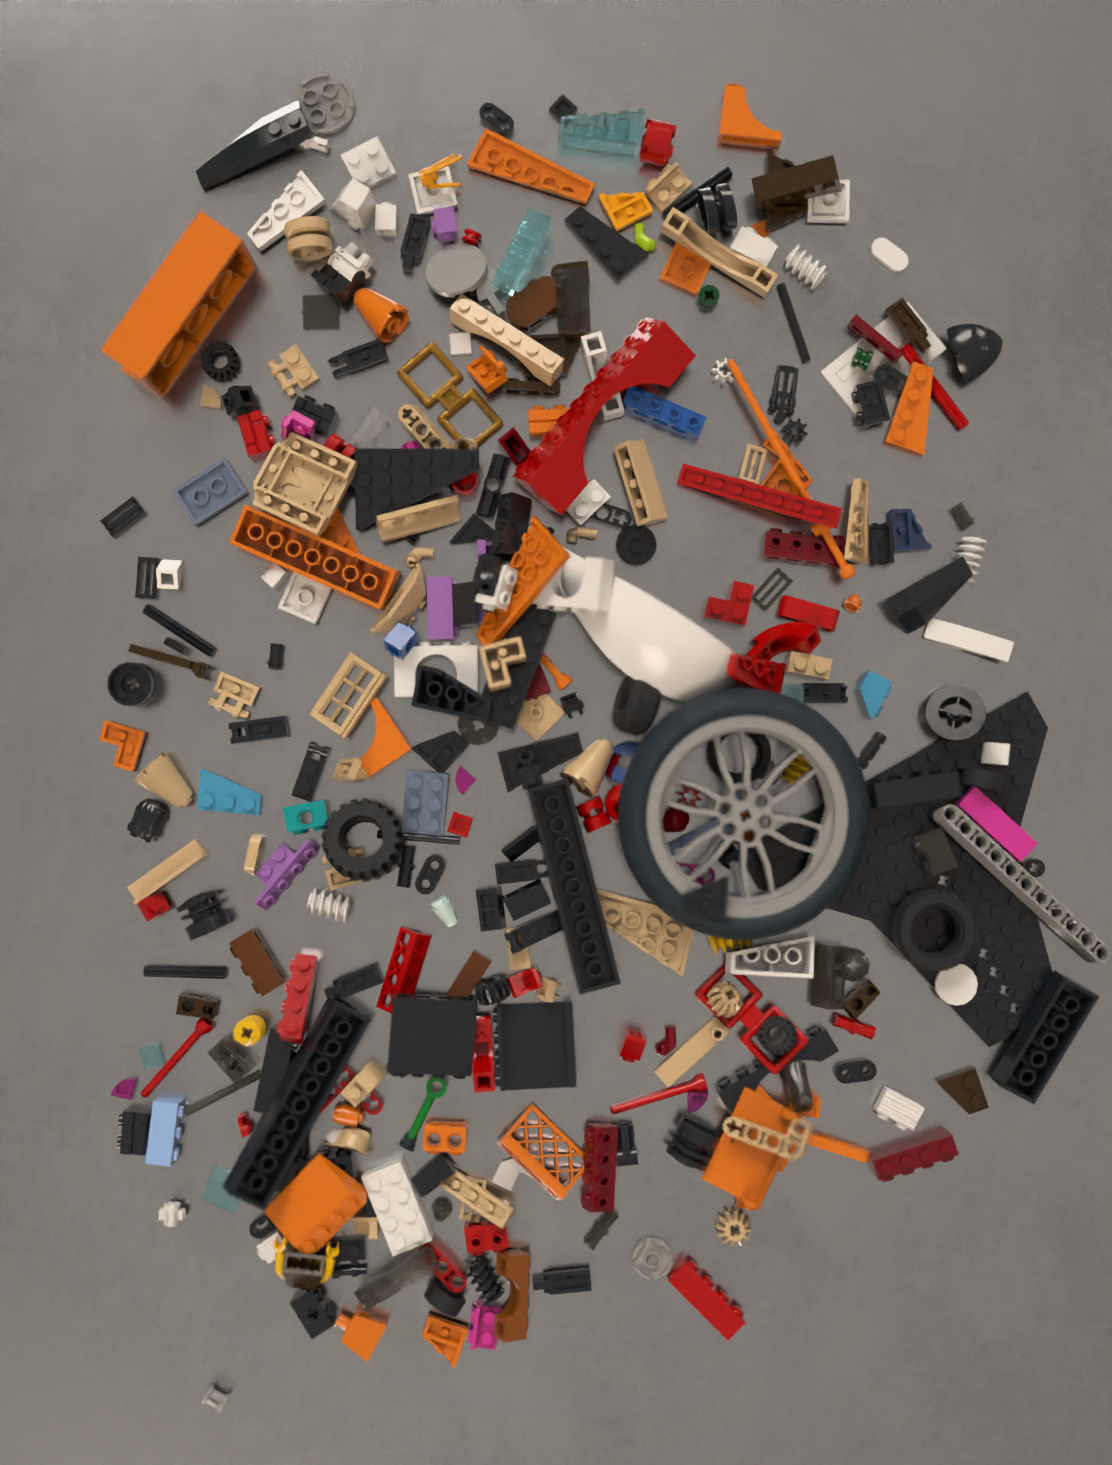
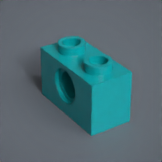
(294, 814)

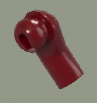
(668, 1043)

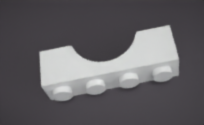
(596, 358)

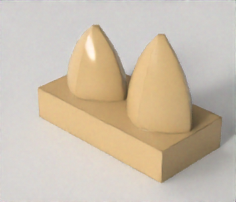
(350, 770)

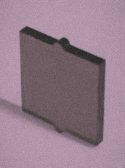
(320, 312)

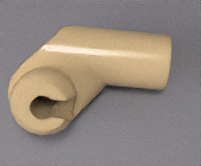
(580, 531)
(417, 554)

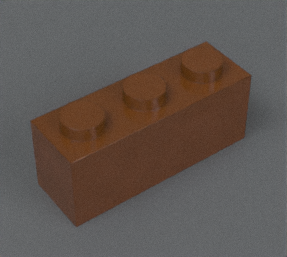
(257, 962)

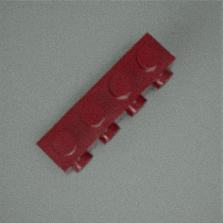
(799, 547)
(913, 1155)
(599, 1167)

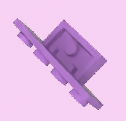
(281, 870)

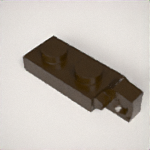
(908, 324)

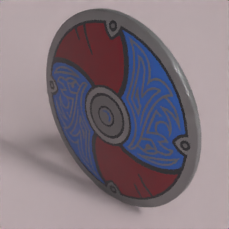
(620, 760)

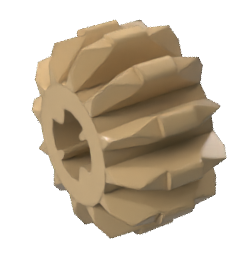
(724, 999)
(737, 1235)

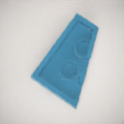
(226, 796)

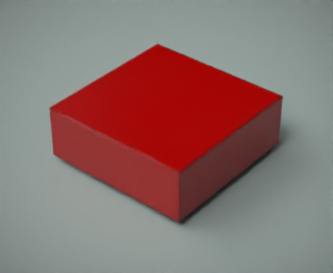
(460, 824)

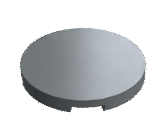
(326, 103)
(456, 269)

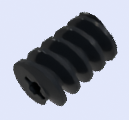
(485, 1280)

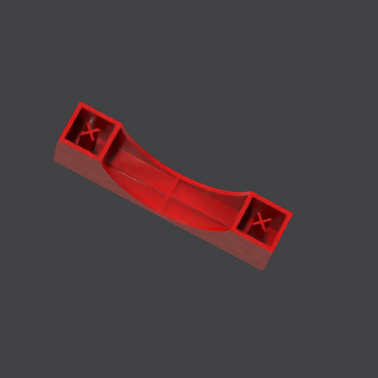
(556, 466)

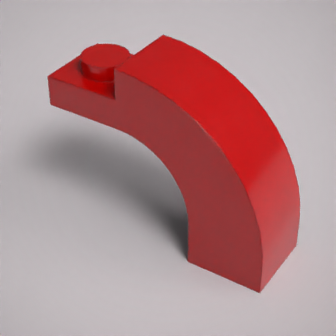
(785, 637)
(483, 1056)

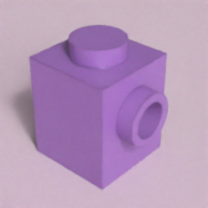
(445, 224)

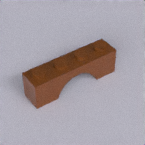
(512, 1321)

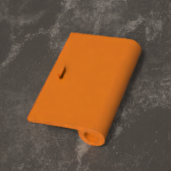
(745, 1168)

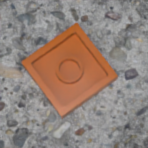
(685, 270)

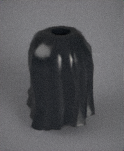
(487, 573)
(146, 819)

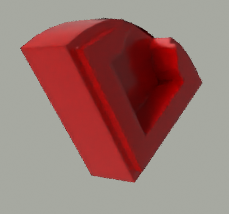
(244, 1124)

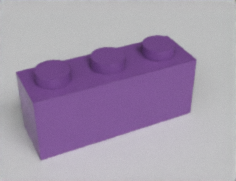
(440, 609)

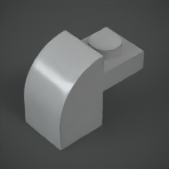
(488, 294)

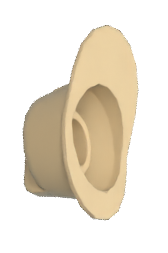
(352, 1139)

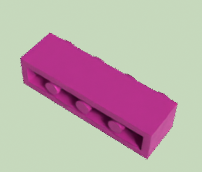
(996, 823)

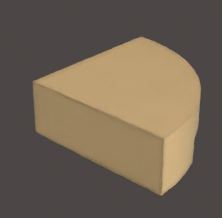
(210, 398)

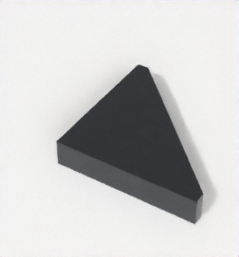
(473, 530)

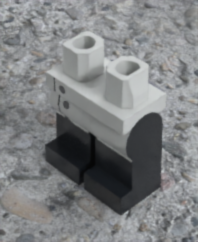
(343, 272)

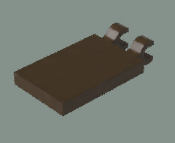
(197, 668)

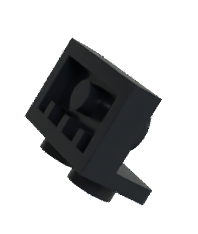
(870, 403)

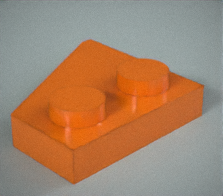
(445, 1337)

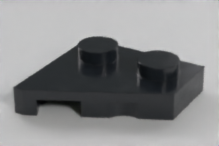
(441, 750)

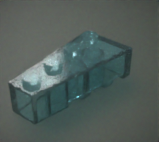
(603, 133)
(521, 250)

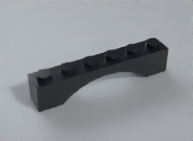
(817, 1049)

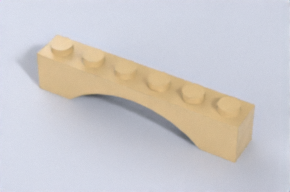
(691, 236)
(478, 320)

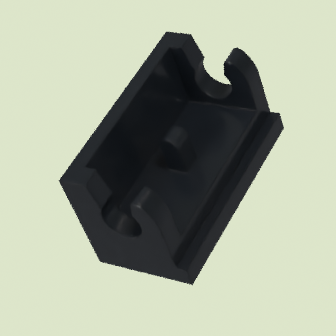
(881, 544)
(825, 693)
(526, 899)
(491, 908)

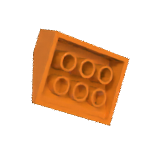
(316, 1204)

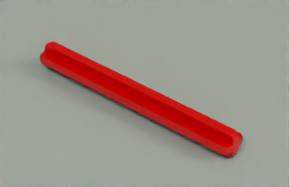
(938, 391)

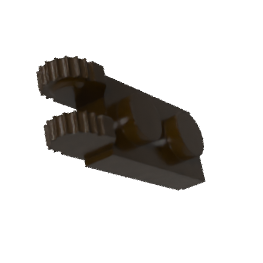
(532, 387)

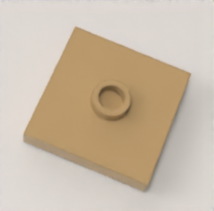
(539, 716)

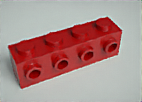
(298, 999)

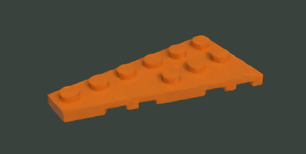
(537, 564)

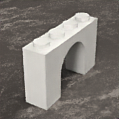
(592, 595)
(463, 657)

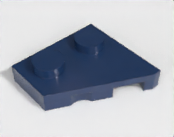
(906, 531)

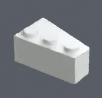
(355, 205)

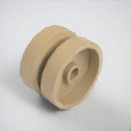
(308, 238)

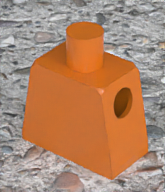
(361, 1332)

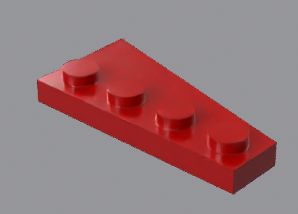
(756, 672)

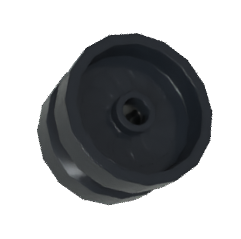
(717, 208)

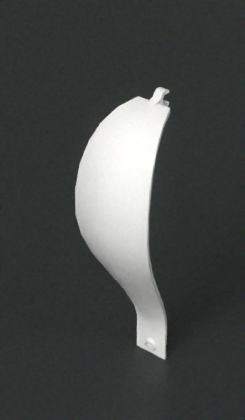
(652, 640)

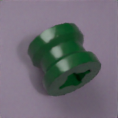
(706, 301)
(861, 359)

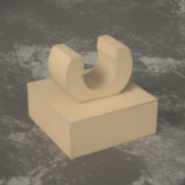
(547, 991)

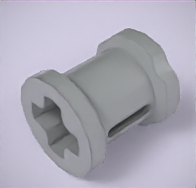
(215, 1398)

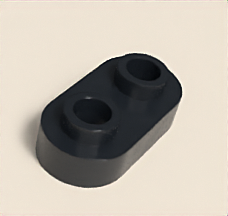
(430, 874)
(855, 1071)

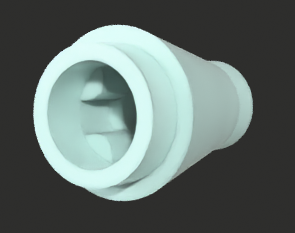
(443, 909)

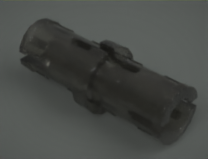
(600, 1229)

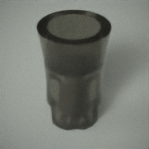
(797, 1085)

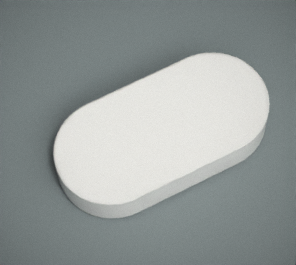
(889, 255)

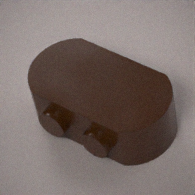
(532, 304)

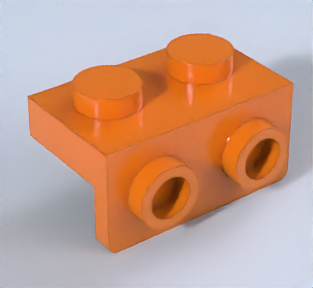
(487, 370)

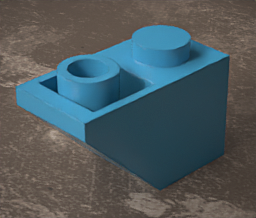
(872, 692)

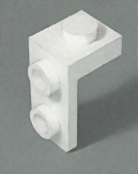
(503, 591)

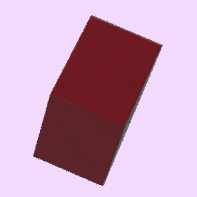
(514, 447)

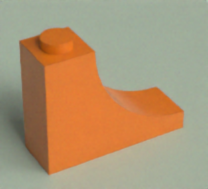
(740, 125)
(387, 744)

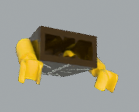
(302, 1269)

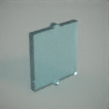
(215, 1193)

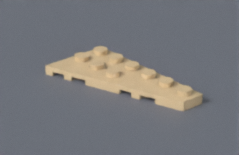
(647, 929)

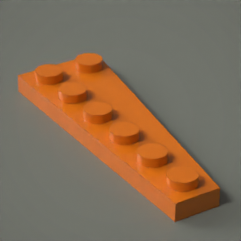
(515, 163)

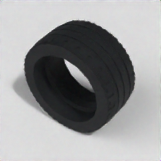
(757, 771)

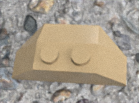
(404, 604)

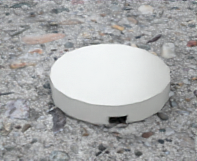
(956, 985)

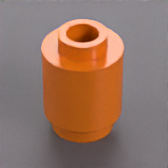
(348, 1115)

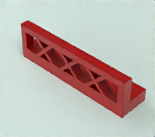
(409, 971)

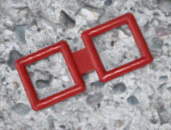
(752, 1019)

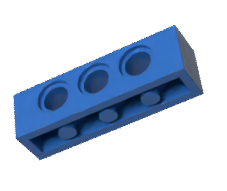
(664, 412)

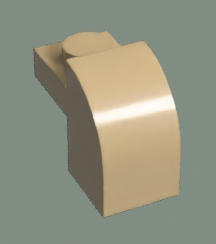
(363, 1082)

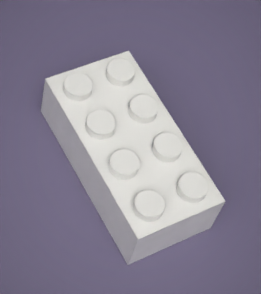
(397, 1206)

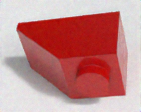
(632, 1045)

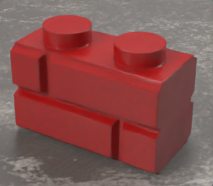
(256, 434)

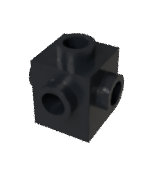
(239, 400)

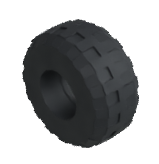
(636, 706)

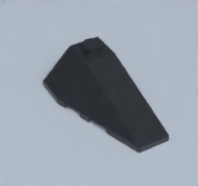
(925, 598)
(445, 694)

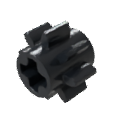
(789, 432)

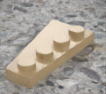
(858, 523)

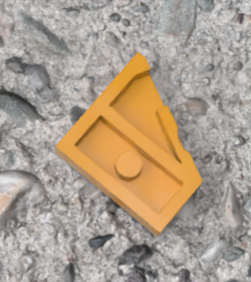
(625, 208)

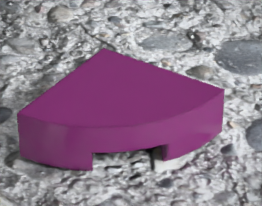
(463, 780)
(125, 1089)
(696, 1100)

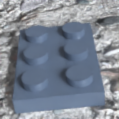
(210, 491)
(425, 802)

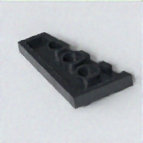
(547, 752)

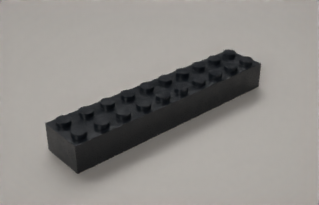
(573, 886)
(296, 1104)

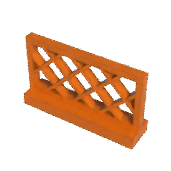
(531, 1165)

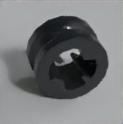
(1040, 870)

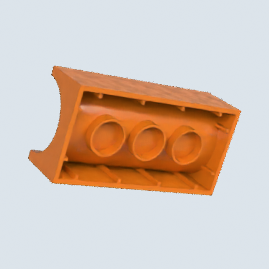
(180, 304)

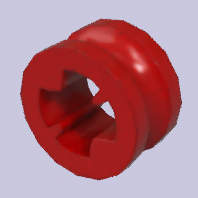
(471, 237)

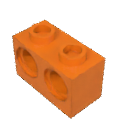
(445, 1131)

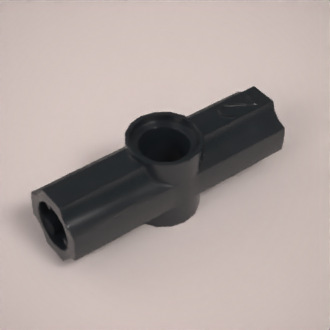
(496, 473)

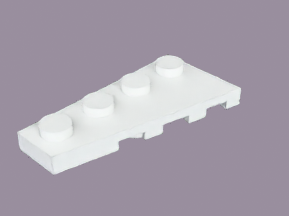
(297, 201)

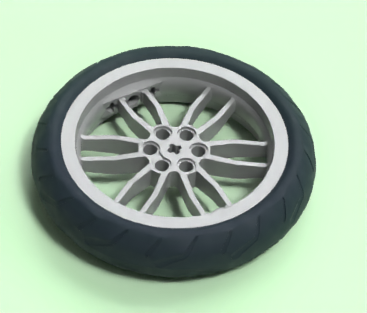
(836, 843)

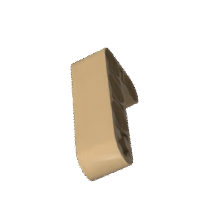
(433, 432)
(766, 1134)

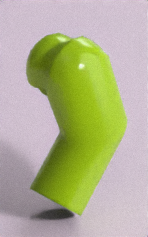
(642, 240)

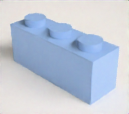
(164, 1131)

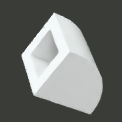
(169, 574)
(274, 576)
(995, 753)

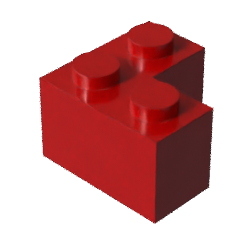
(730, 611)

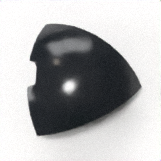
(974, 348)

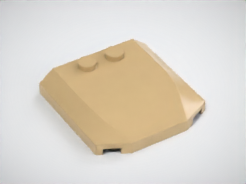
(303, 483)

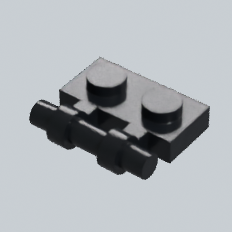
(349, 1250)

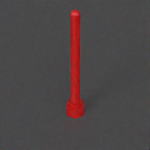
(202, 1027)
(698, 1084)

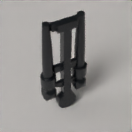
(781, 416)

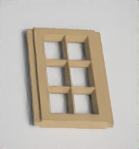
(361, 705)

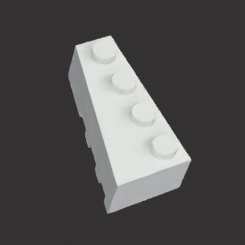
(780, 959)

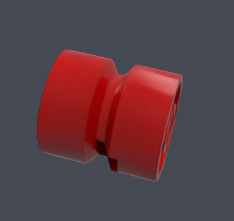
(338, 445)
(467, 486)
(596, 821)

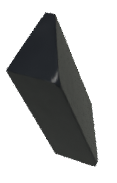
(521, 844)

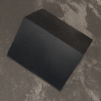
(464, 605)

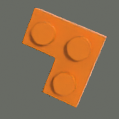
(129, 742)

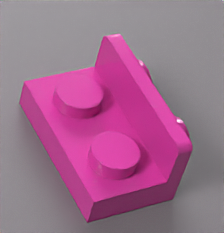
(298, 424)
(483, 1329)

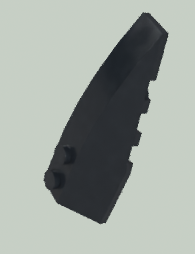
(257, 144)

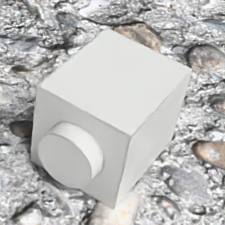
(386, 219)
(265, 1246)

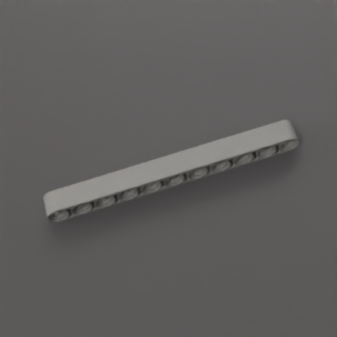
(1031, 888)

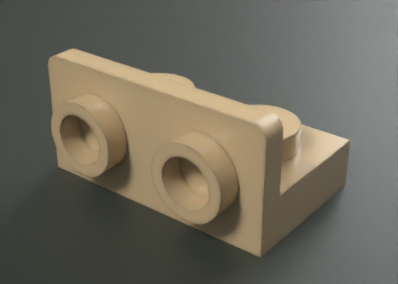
(667, 187)

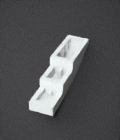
(968, 639)

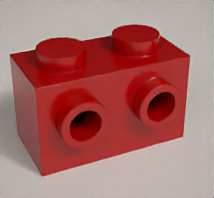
(485, 1237)

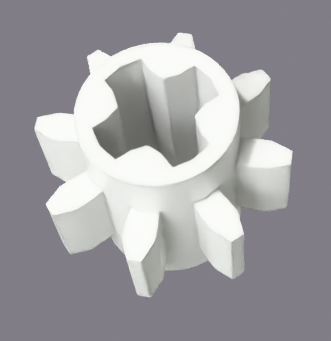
(719, 374)
(171, 1213)

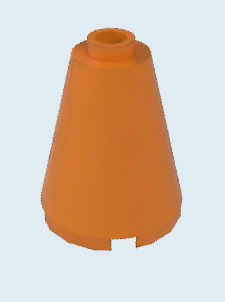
(381, 313)

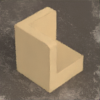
(366, 1225)

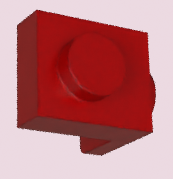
(153, 906)
(524, 982)

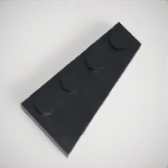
(609, 247)

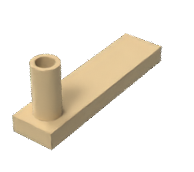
(691, 1051)
(479, 1199)

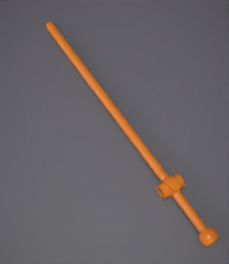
(847, 570)

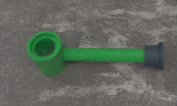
(409, 1140)

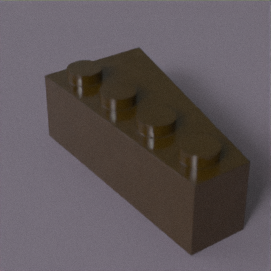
(797, 183)

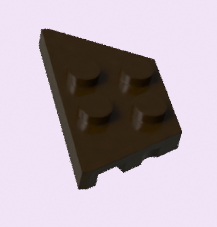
(785, 212)
(561, 344)

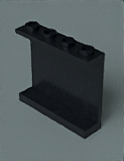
(431, 1035)
(535, 1046)

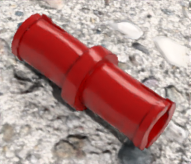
(853, 1026)

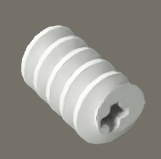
(805, 267)
(970, 551)
(329, 905)

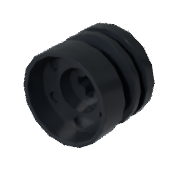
(122, 690)
(203, 914)
(693, 1143)

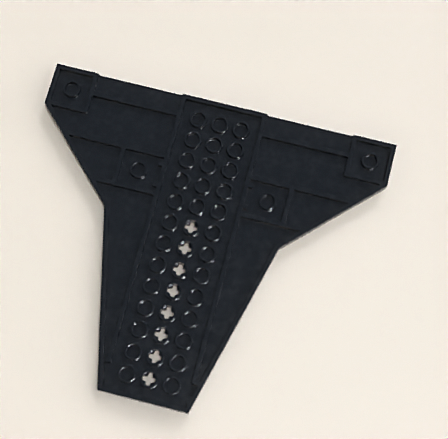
(894, 870)

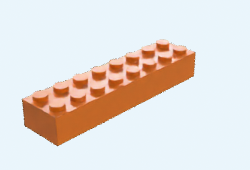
(315, 557)

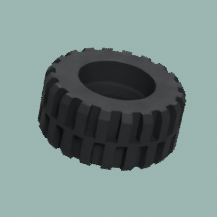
(343, 821)

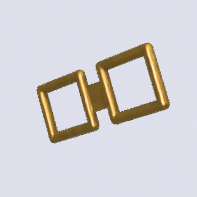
(449, 395)

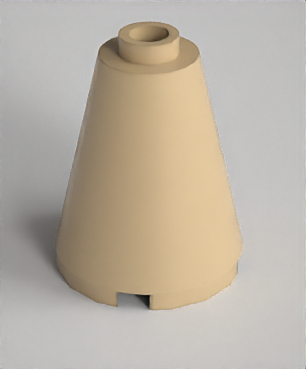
(589, 767)
(165, 781)

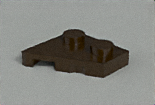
(965, 1090)

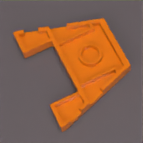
(778, 476)

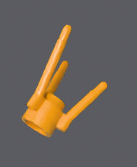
(428, 175)

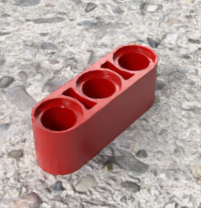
(808, 612)
(452, 1271)

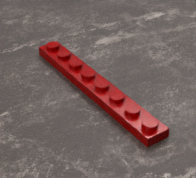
(760, 496)

